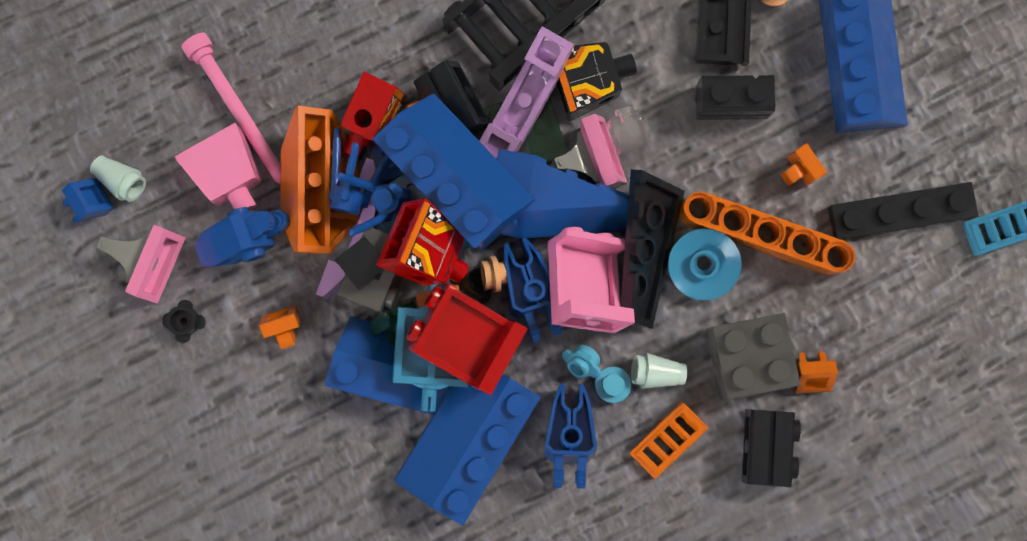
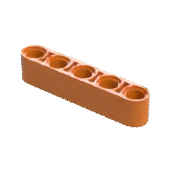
(783, 234)

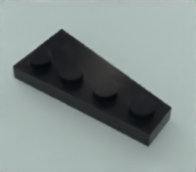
(648, 243)

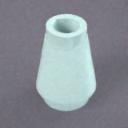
(121, 180)
(655, 371)

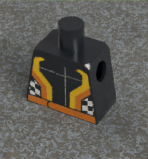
(592, 78)

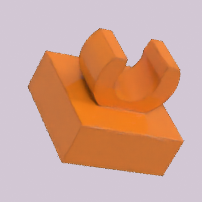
(804, 166)
(282, 325)
(816, 375)

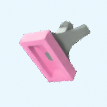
(593, 154)
(146, 260)

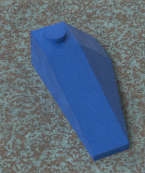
(561, 200)
(365, 368)

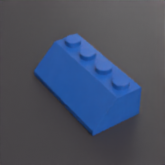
(863, 65)
(454, 170)
(465, 446)

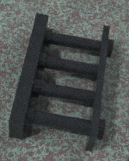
(506, 67)

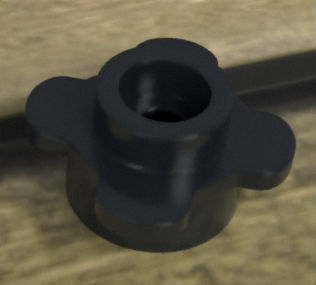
(173, 321)

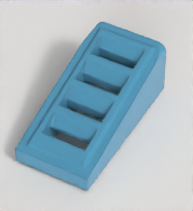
(975, 236)

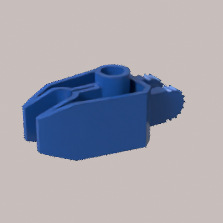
(240, 237)
(528, 289)
(570, 436)

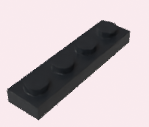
(903, 211)

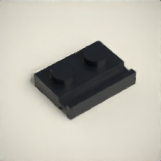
(723, 32)

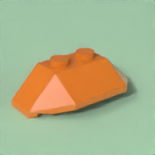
(307, 182)

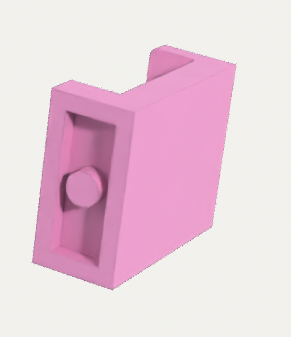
(586, 281)

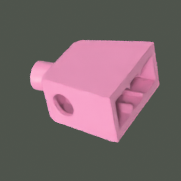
(223, 168)

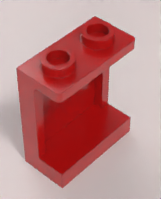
(465, 338)

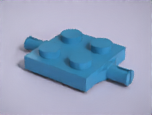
(413, 369)

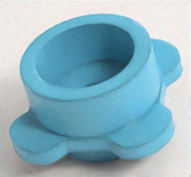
(582, 362)

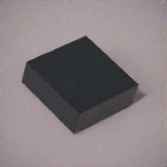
(360, 263)

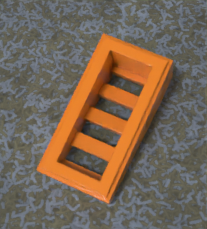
(698, 428)

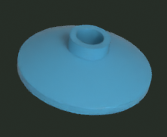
(713, 280)

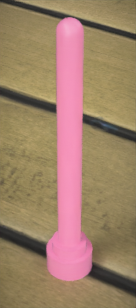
(200, 50)

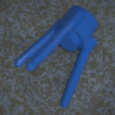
(345, 196)
(386, 200)

